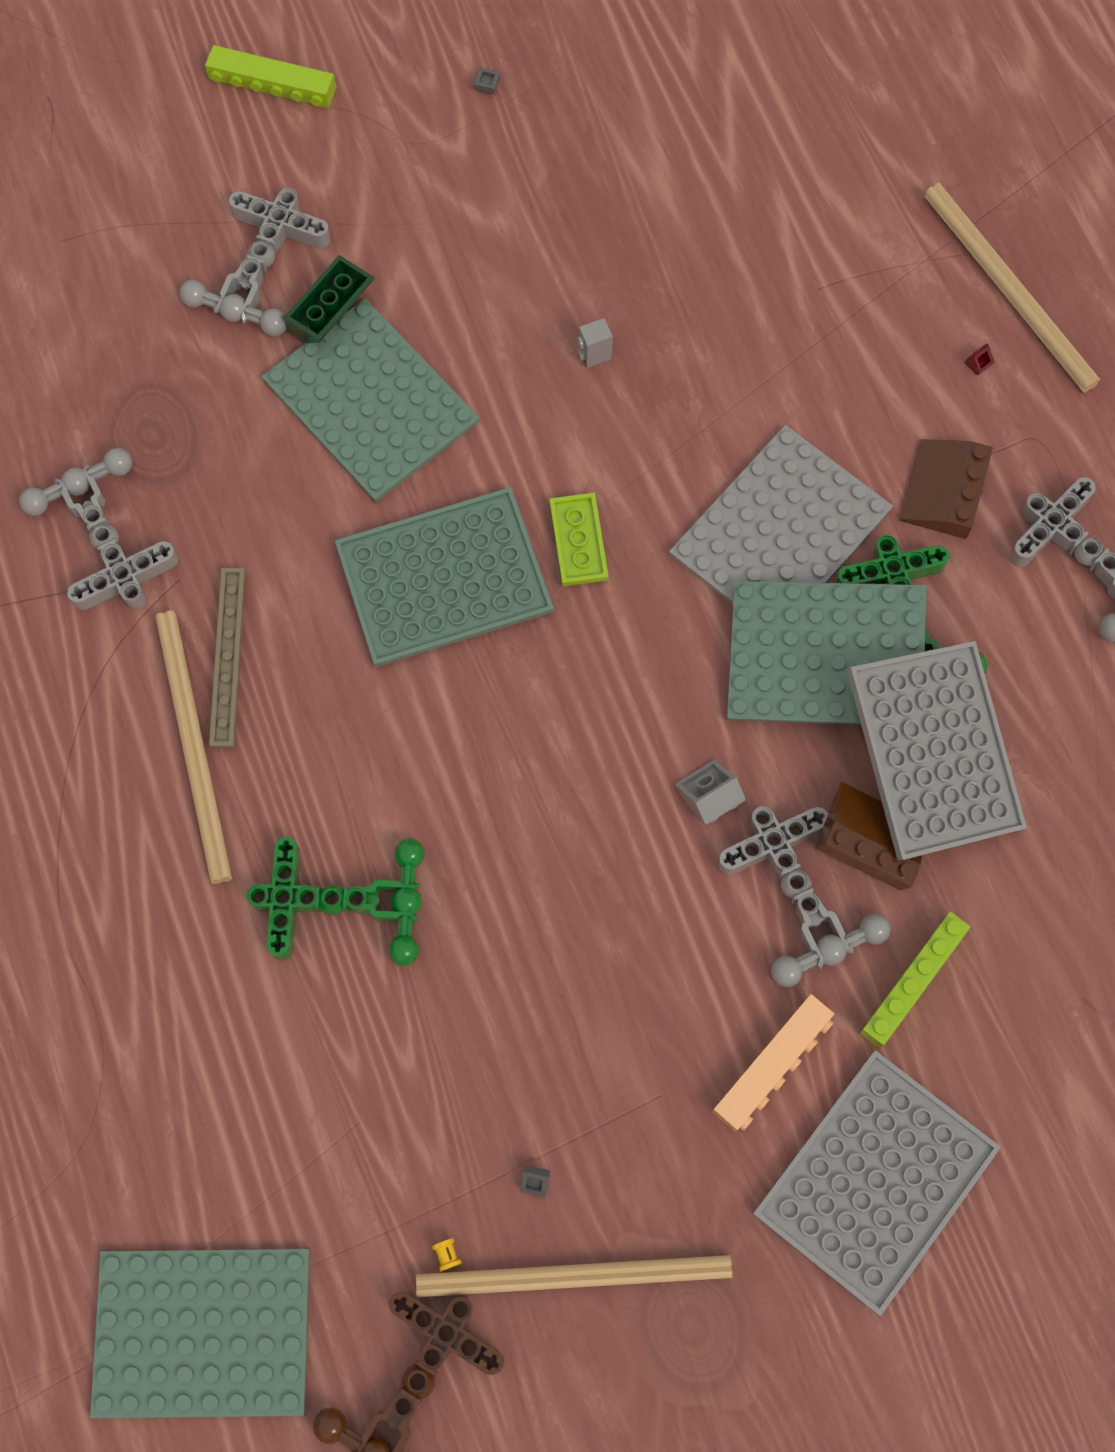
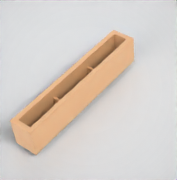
(773, 1063)

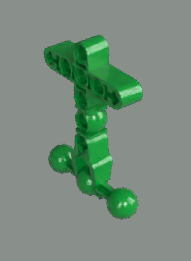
(930, 561)
(405, 901)

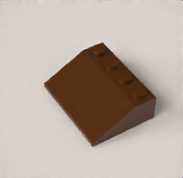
(946, 486)
(861, 838)

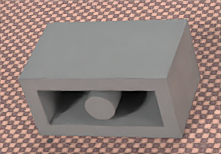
(594, 343)

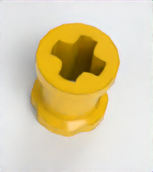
(446, 1254)

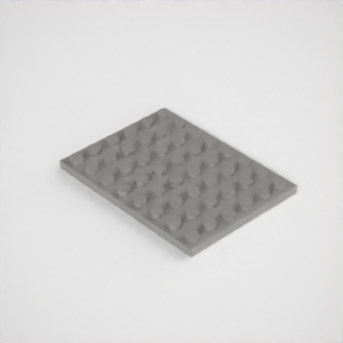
(781, 520)
(936, 749)
(877, 1182)

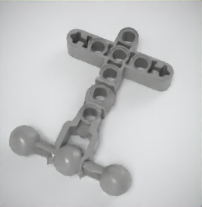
(268, 218)
(76, 483)
(1058, 534)
(830, 948)

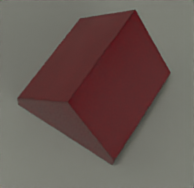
(980, 359)

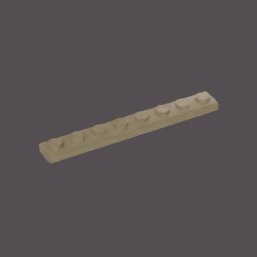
(227, 658)

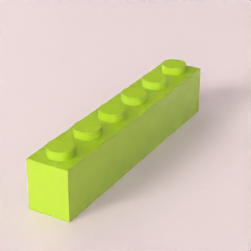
(270, 76)
(914, 980)

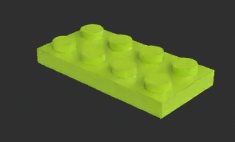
(578, 539)

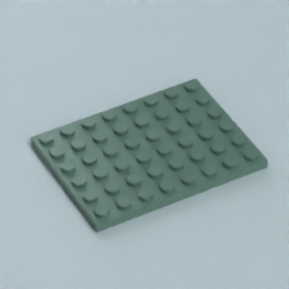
(371, 400)
(443, 577)
(802, 637)
(201, 1333)

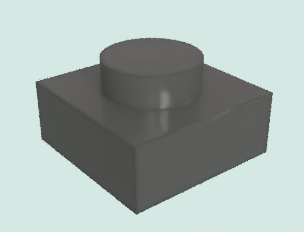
(487, 80)
(535, 1180)

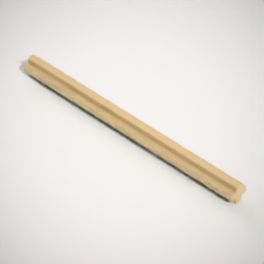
(1012, 288)
(193, 748)
(573, 1276)

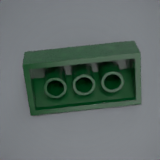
(327, 300)

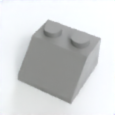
(711, 792)

